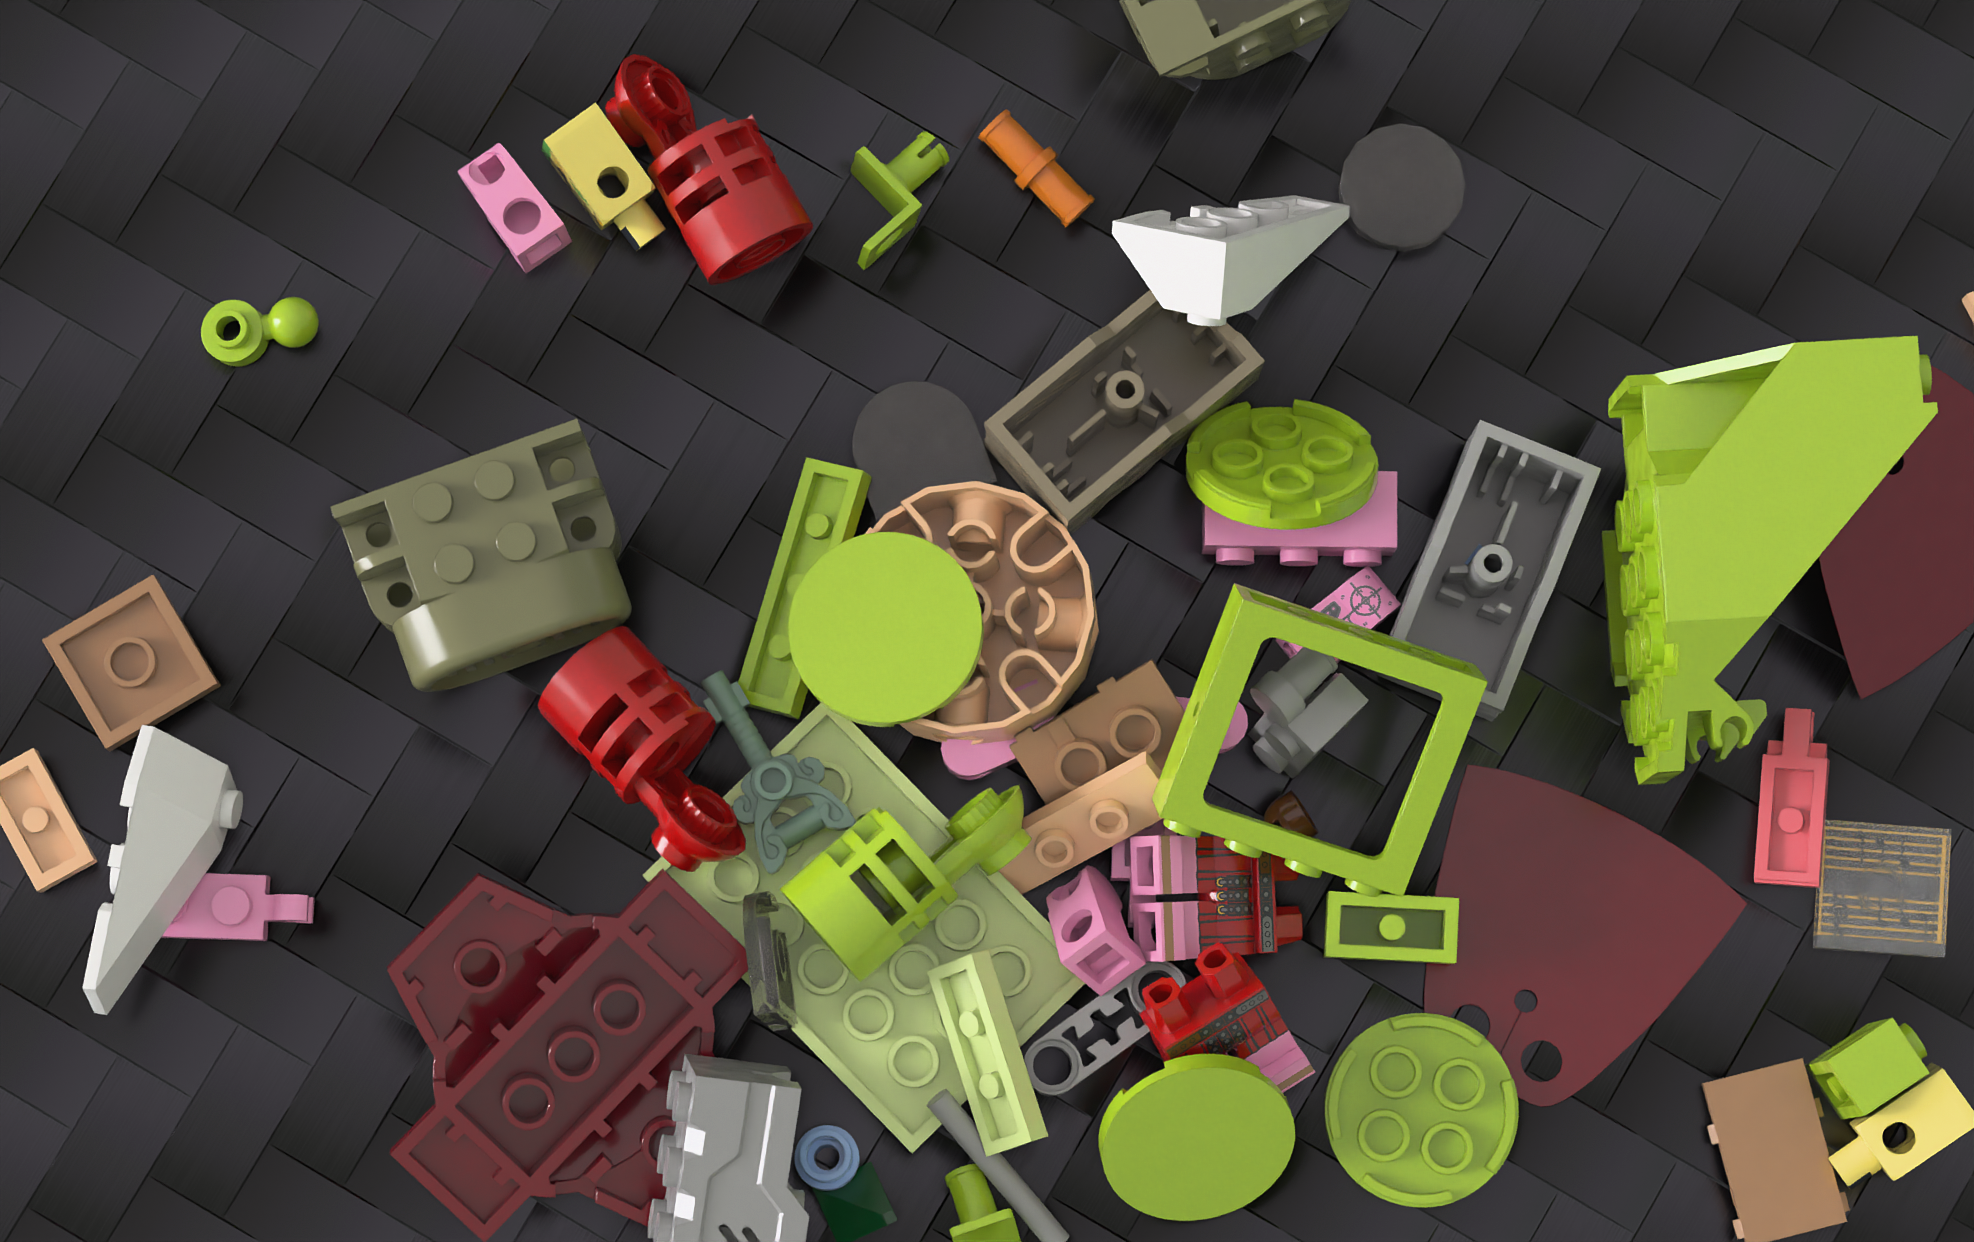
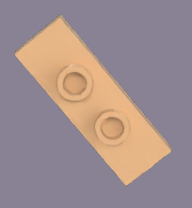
(1086, 822)

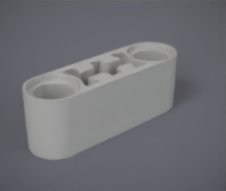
(1082, 1024)

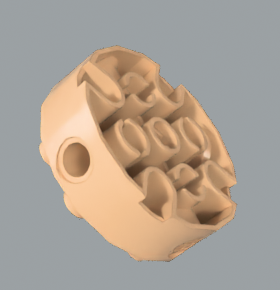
(1031, 599)

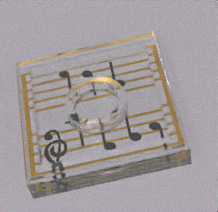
(1883, 889)

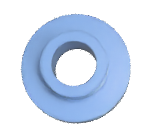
(818, 1139)

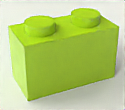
(1391, 927)
(1869, 1067)

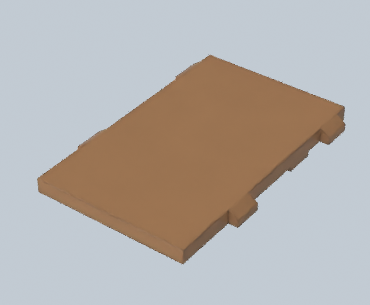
(1101, 733)
(1774, 1152)

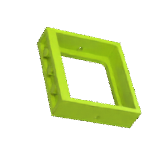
(1243, 626)

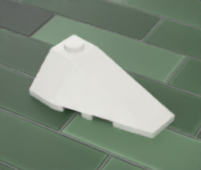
(1225, 257)
(175, 831)

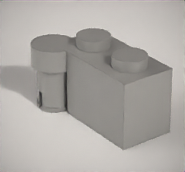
(1296, 718)

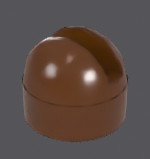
(1291, 815)

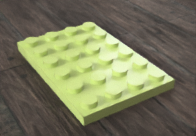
(887, 1030)

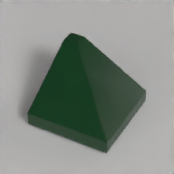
(857, 1207)

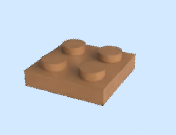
(131, 662)

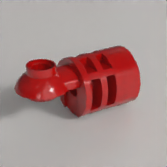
(714, 180)
(640, 736)

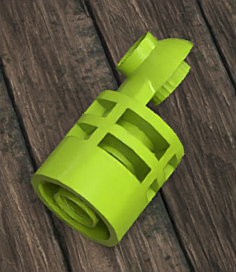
(906, 879)

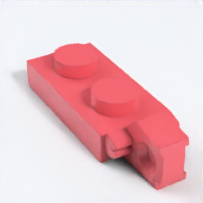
(1792, 806)

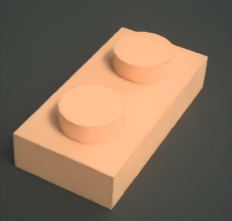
(40, 823)

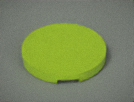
(1282, 465)
(885, 629)
(1421, 1110)
(1196, 1138)

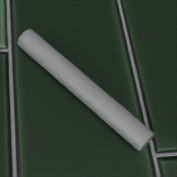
(997, 1169)

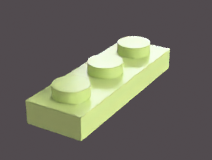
(987, 1053)

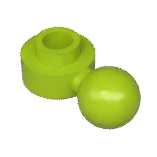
(290, 322)

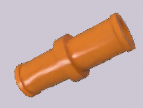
(1036, 168)

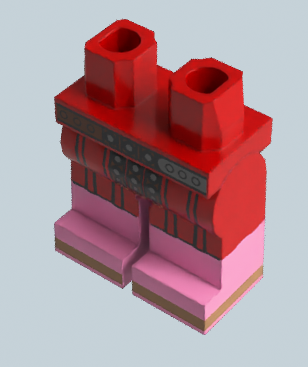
(1233, 898)
(1221, 1014)

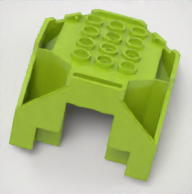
(1726, 505)

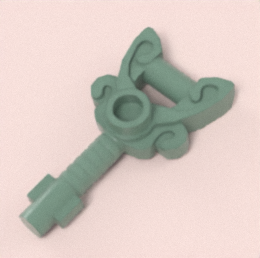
(773, 780)

